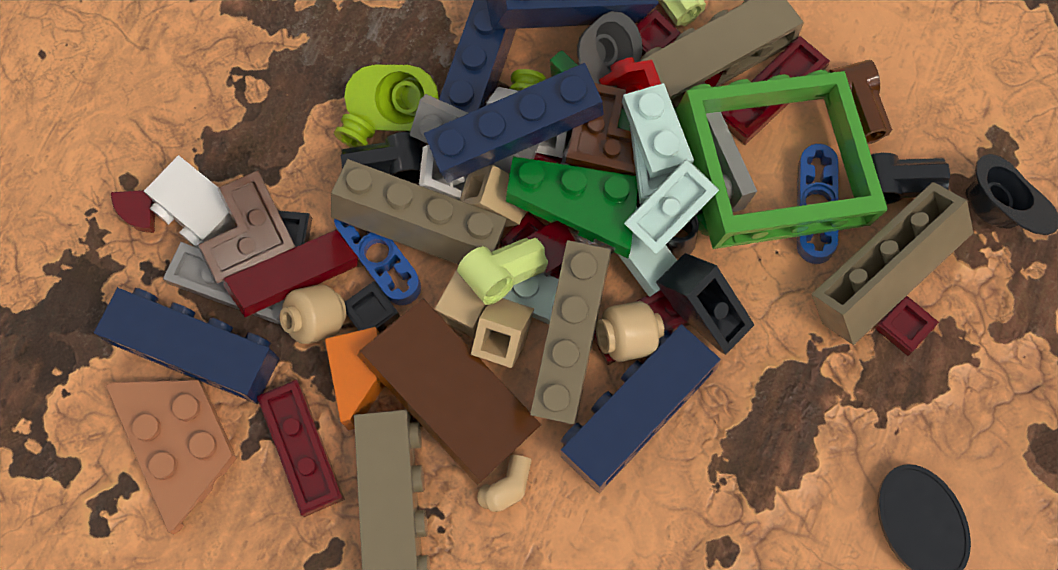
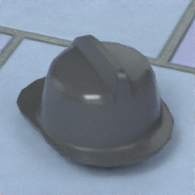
(607, 42)

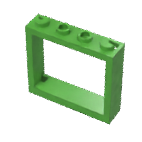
(783, 223)

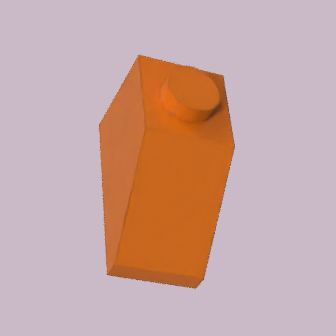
(353, 381)

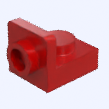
(631, 75)

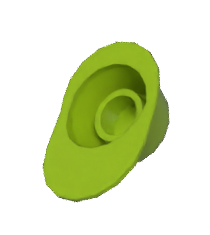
(388, 95)

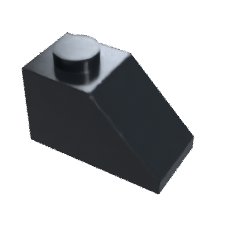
(706, 301)

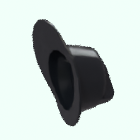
(1008, 200)

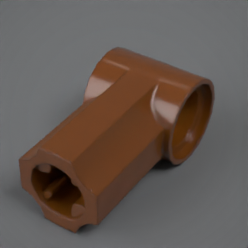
(865, 89)

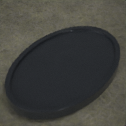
(923, 520)

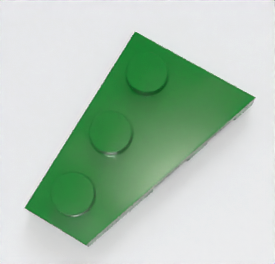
(578, 197)

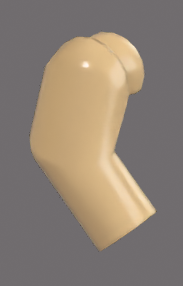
(509, 489)

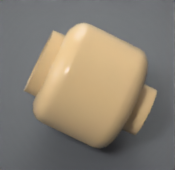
(312, 313)
(629, 331)

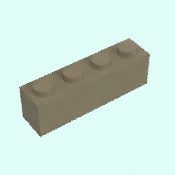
(728, 43)
(412, 214)
(893, 262)
(571, 332)
(389, 490)

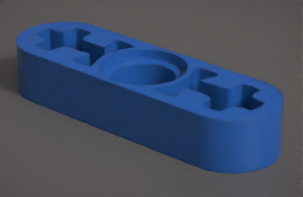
(829, 176)
(384, 281)

